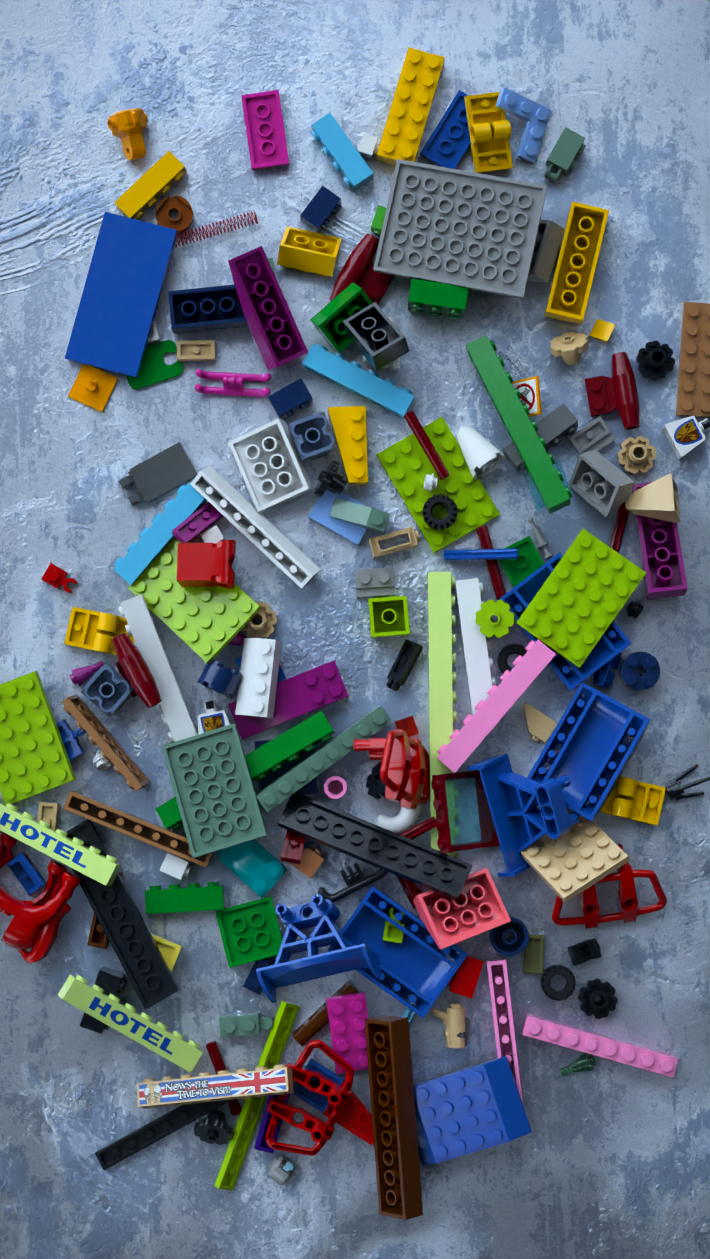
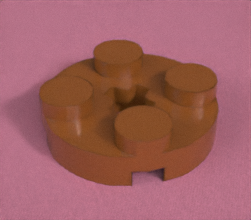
(174, 204)

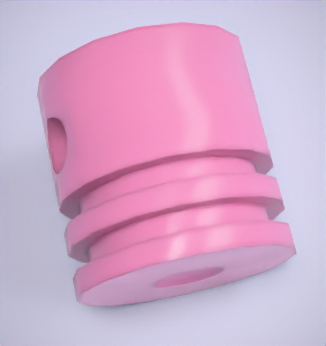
(335, 787)

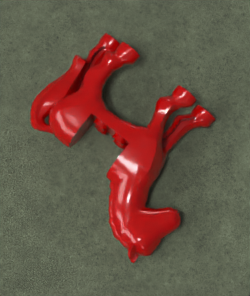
(37, 920)

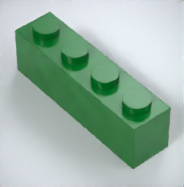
(184, 898)

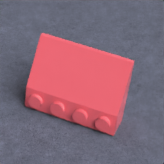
(474, 913)

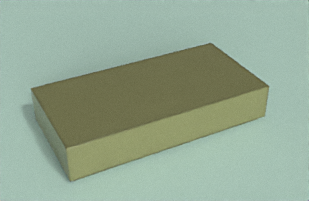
(534, 954)

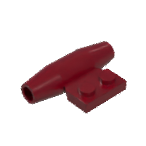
(360, 271)
(617, 392)
(135, 670)

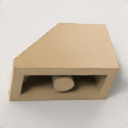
(538, 724)

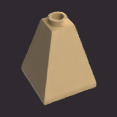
(656, 500)

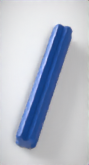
(481, 554)

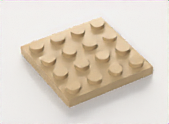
(575, 859)

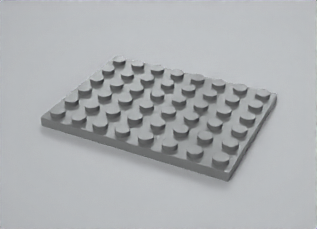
(460, 228)

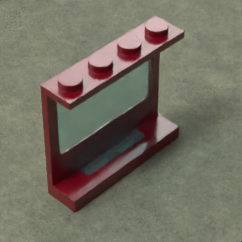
(462, 812)

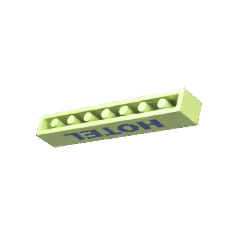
(58, 845)
(130, 1023)

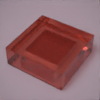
(408, 725)

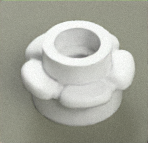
(430, 482)

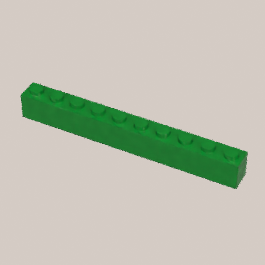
(518, 424)
(268, 757)

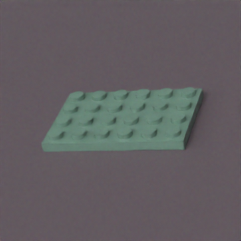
(214, 790)

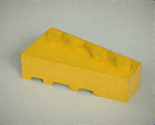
(351, 438)

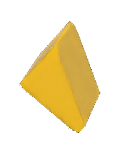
(602, 331)

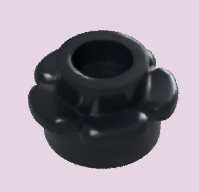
(634, 609)

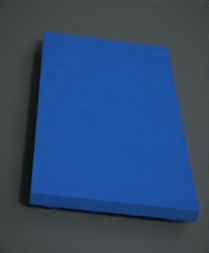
(121, 294)

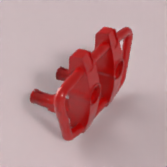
(403, 767)
(627, 898)
(337, 1095)

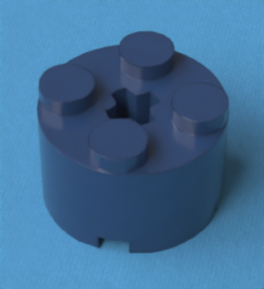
(220, 679)
(632, 679)
(514, 945)

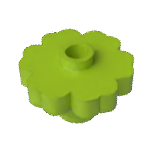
(504, 615)

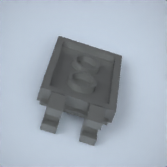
(159, 474)

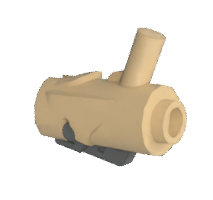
(456, 1025)

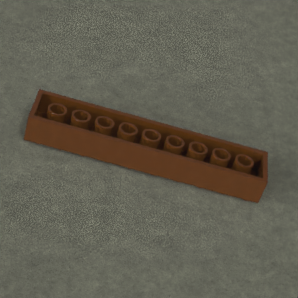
(393, 1117)

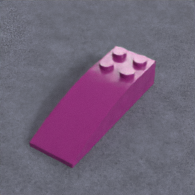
(266, 309)
(660, 556)
(296, 698)

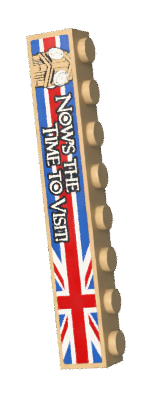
(215, 1087)

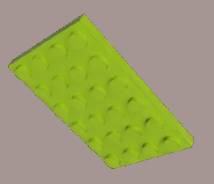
(407, 467)
(581, 598)
(199, 615)
(30, 741)

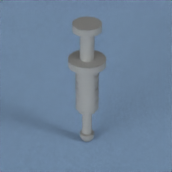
(541, 541)

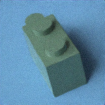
(564, 153)
(243, 1024)

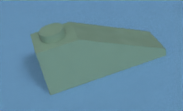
(360, 515)

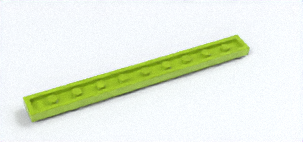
(253, 1106)

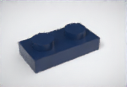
(252, 981)

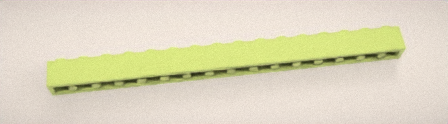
(440, 676)

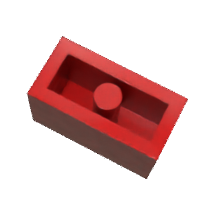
(466, 977)

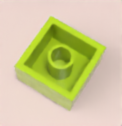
(389, 617)

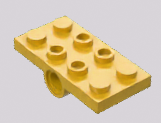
(488, 133)
(94, 630)
(635, 801)

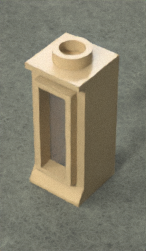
(394, 542)

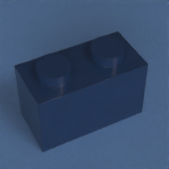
(321, 210)
(290, 399)

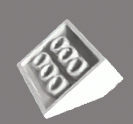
(271, 465)

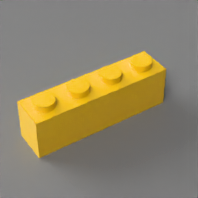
(151, 186)

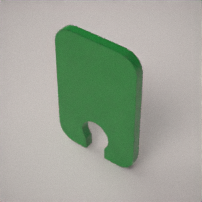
(153, 368)

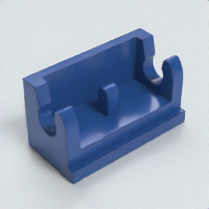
(27, 873)

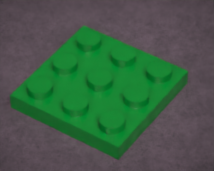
(249, 931)

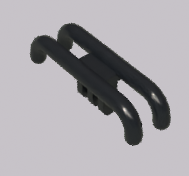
(354, 882)

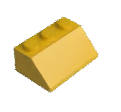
(309, 251)

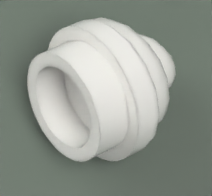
(100, 762)

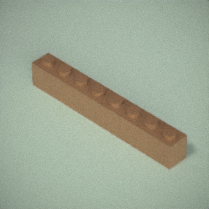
(132, 826)

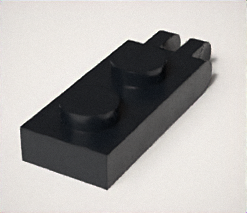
(403, 664)

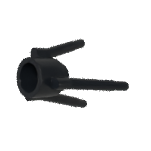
(676, 790)

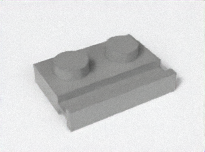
(592, 436)
(374, 582)

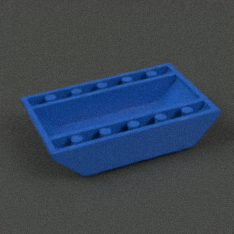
(608, 646)
(590, 748)
(409, 970)
(468, 1111)

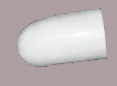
(402, 822)

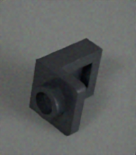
(584, 951)

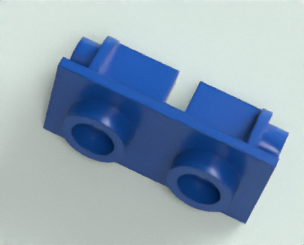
(603, 675)

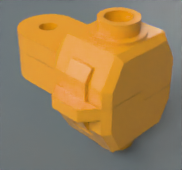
(129, 127)

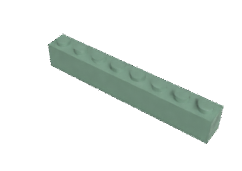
(322, 759)

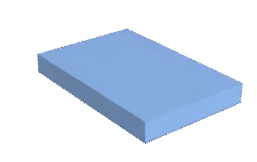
(321, 512)

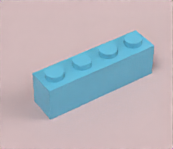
(342, 152)

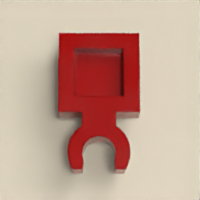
(56, 577)

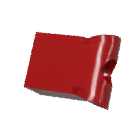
(206, 564)

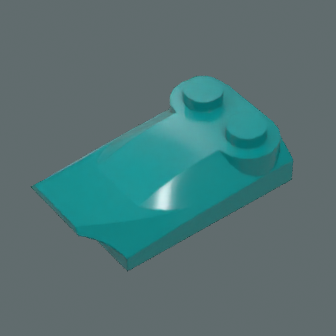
(253, 866)

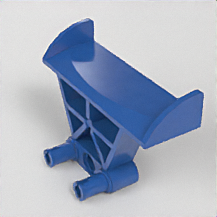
(514, 809)
(315, 965)

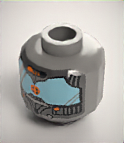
(281, 1170)

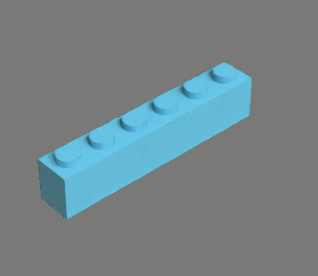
(358, 381)
(159, 535)

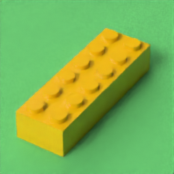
(410, 107)
(576, 263)

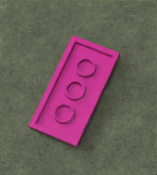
(265, 130)
(347, 1029)

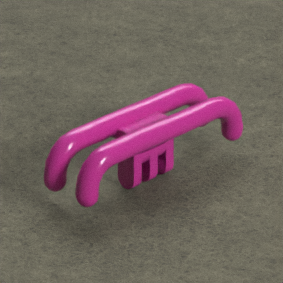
(233, 383)

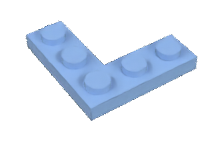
(536, 117)

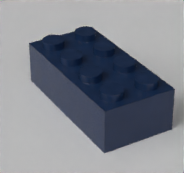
(205, 309)

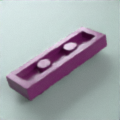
(197, 523)

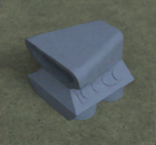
(313, 436)
(108, 690)

